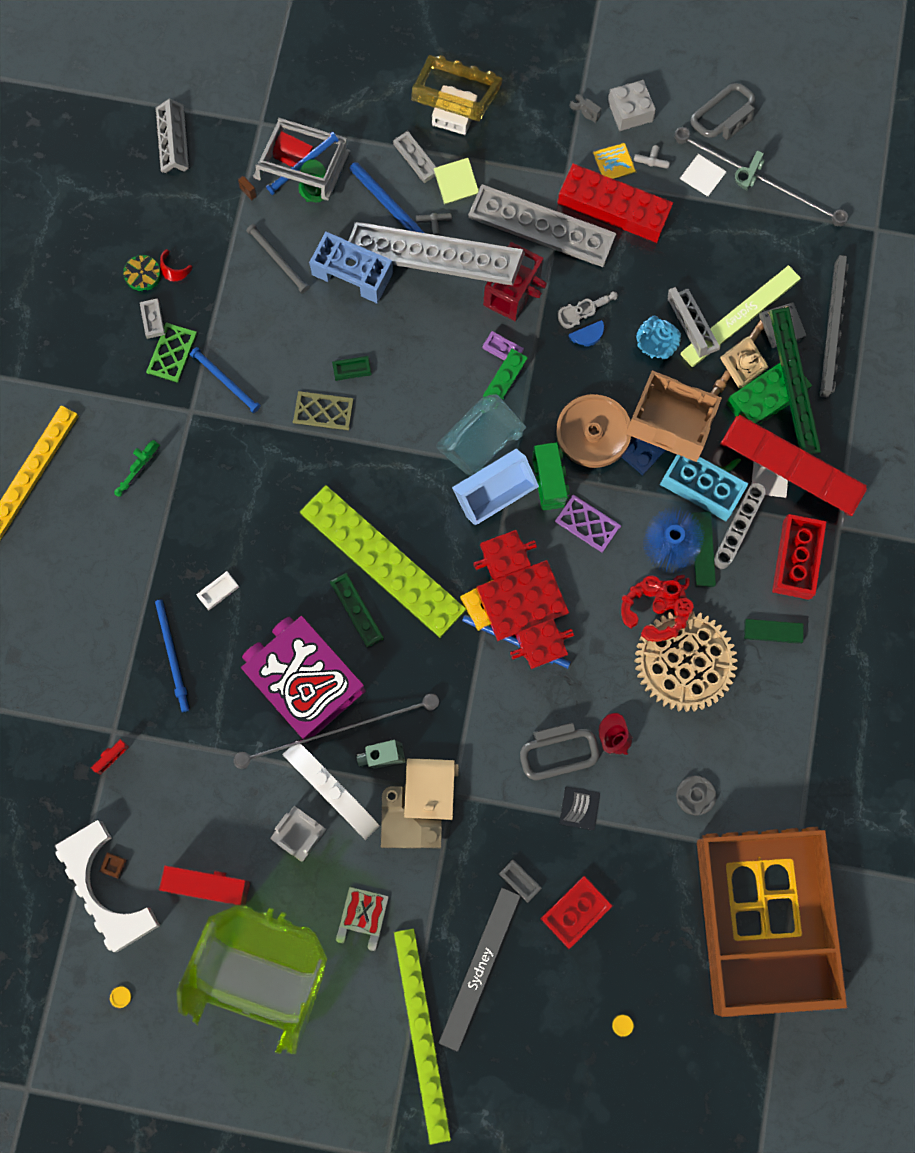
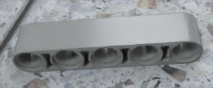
(743, 518)

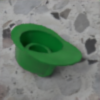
(307, 191)

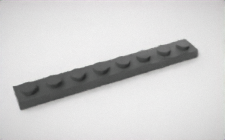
(833, 332)

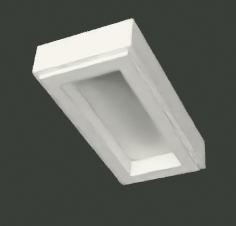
(217, 590)

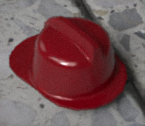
(615, 734)

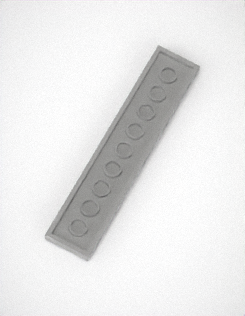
(440, 253)

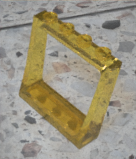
(453, 103)

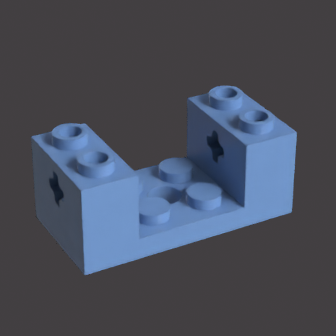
(369, 273)

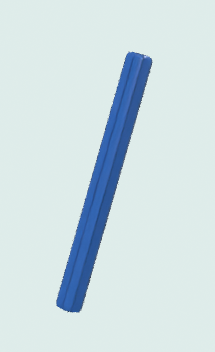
(384, 198)

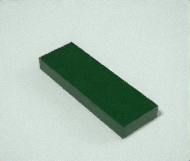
(773, 631)

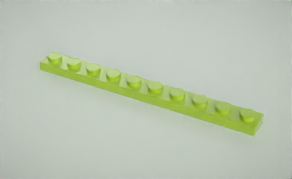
(422, 1036)

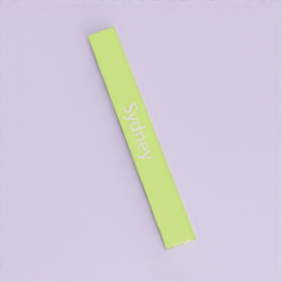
(746, 311)

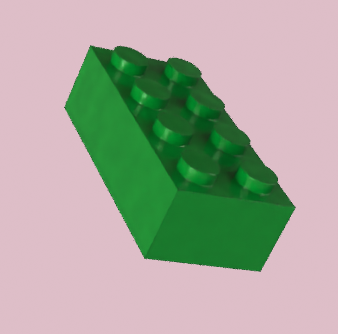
(762, 396)

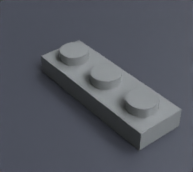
(415, 156)

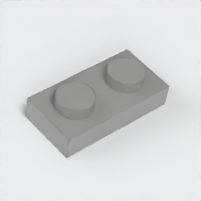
(152, 318)

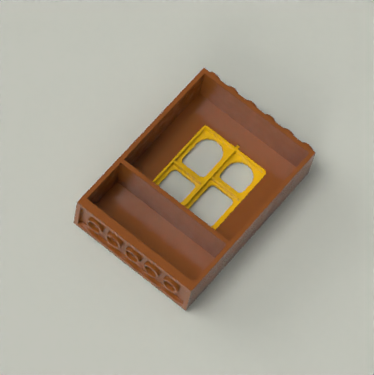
(771, 969)

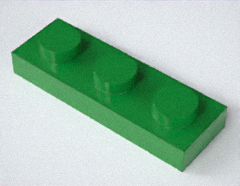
(506, 374)

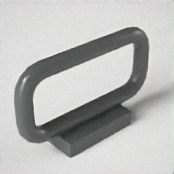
(735, 121)
(552, 736)

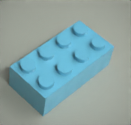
(704, 485)

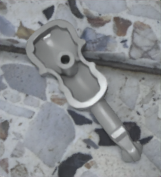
(570, 315)

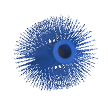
(673, 540)

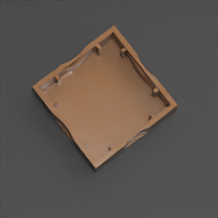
(674, 416)

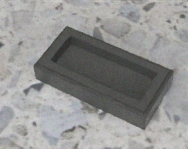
(520, 881)

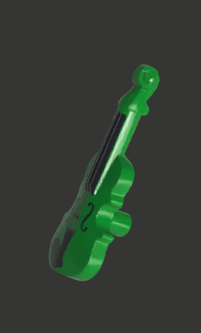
(138, 466)

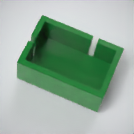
(551, 482)

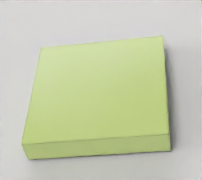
(456, 180)

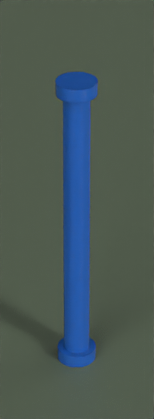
(313, 154)
(196, 353)

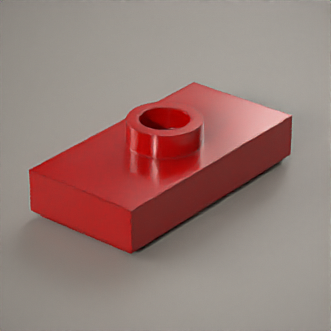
(109, 756)

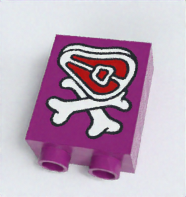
(302, 677)

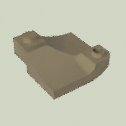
(406, 832)

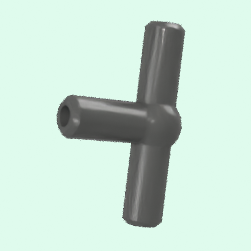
(434, 218)

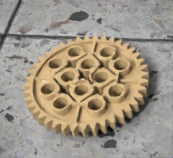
(681, 694)

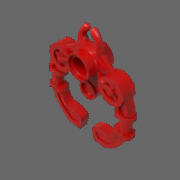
(663, 601)

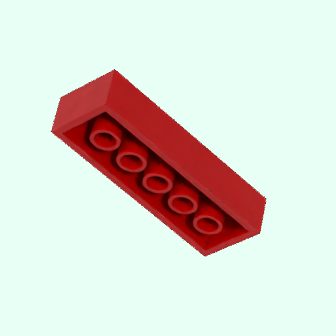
(614, 203)

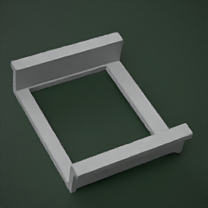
(334, 169)

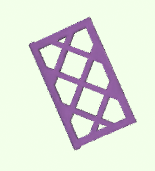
(589, 538)

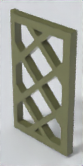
(315, 398)

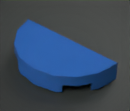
(589, 335)

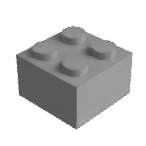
(631, 105)

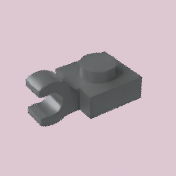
(589, 109)

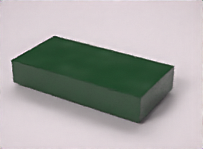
(351, 368)

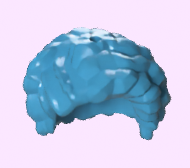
(658, 338)

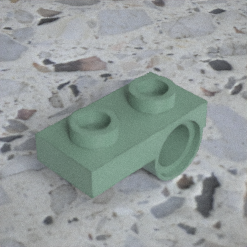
(756, 163)

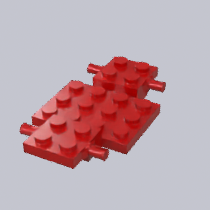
(522, 600)

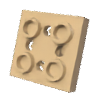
(747, 358)

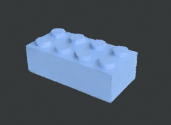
(495, 486)

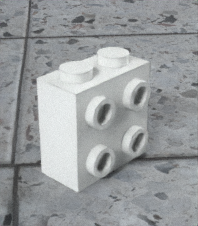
(450, 120)

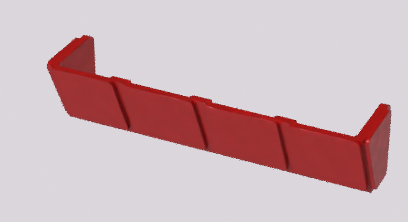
(794, 464)

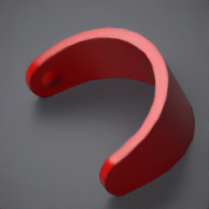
(171, 274)

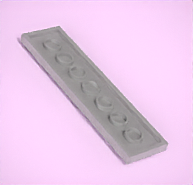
(542, 225)

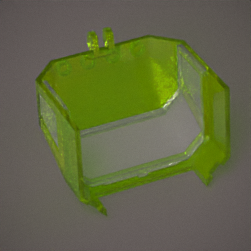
(256, 970)

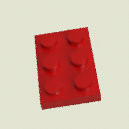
(576, 912)

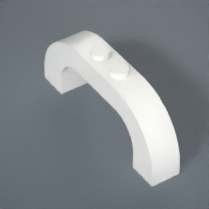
(331, 790)

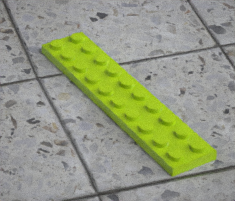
(383, 561)

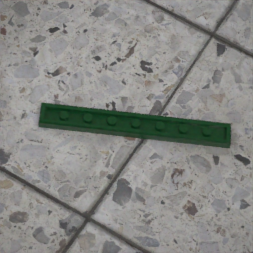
(795, 380)

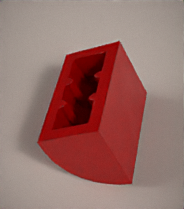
(290, 149)

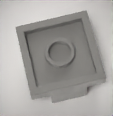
(297, 833)

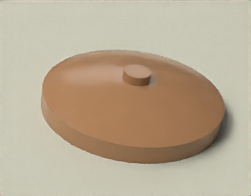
(593, 431)

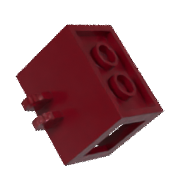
(510, 299)

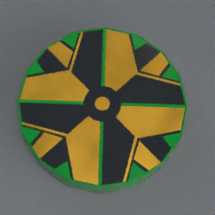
(142, 273)

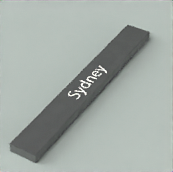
(479, 969)

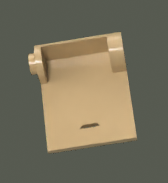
(429, 788)

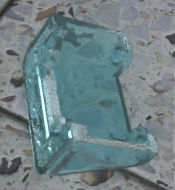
(480, 434)

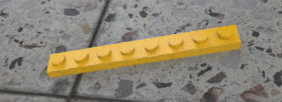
(35, 466)

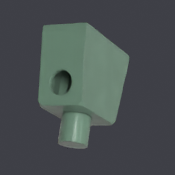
(390, 754)

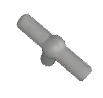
(652, 160)

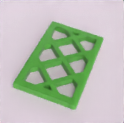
(180, 364)

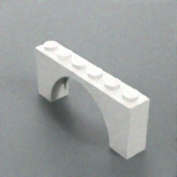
(78, 856)

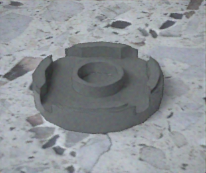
(696, 795)

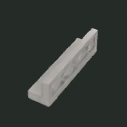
(174, 134)
(689, 324)

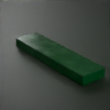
(704, 560)
(356, 610)

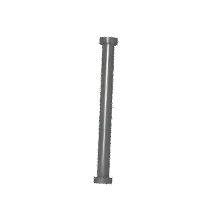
(252, 229)

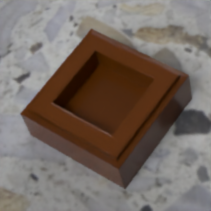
(247, 187)
(113, 865)

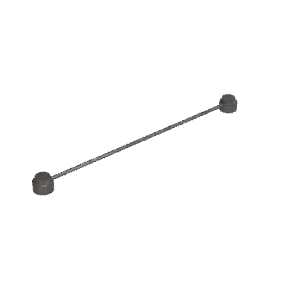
(838, 218)
(242, 759)

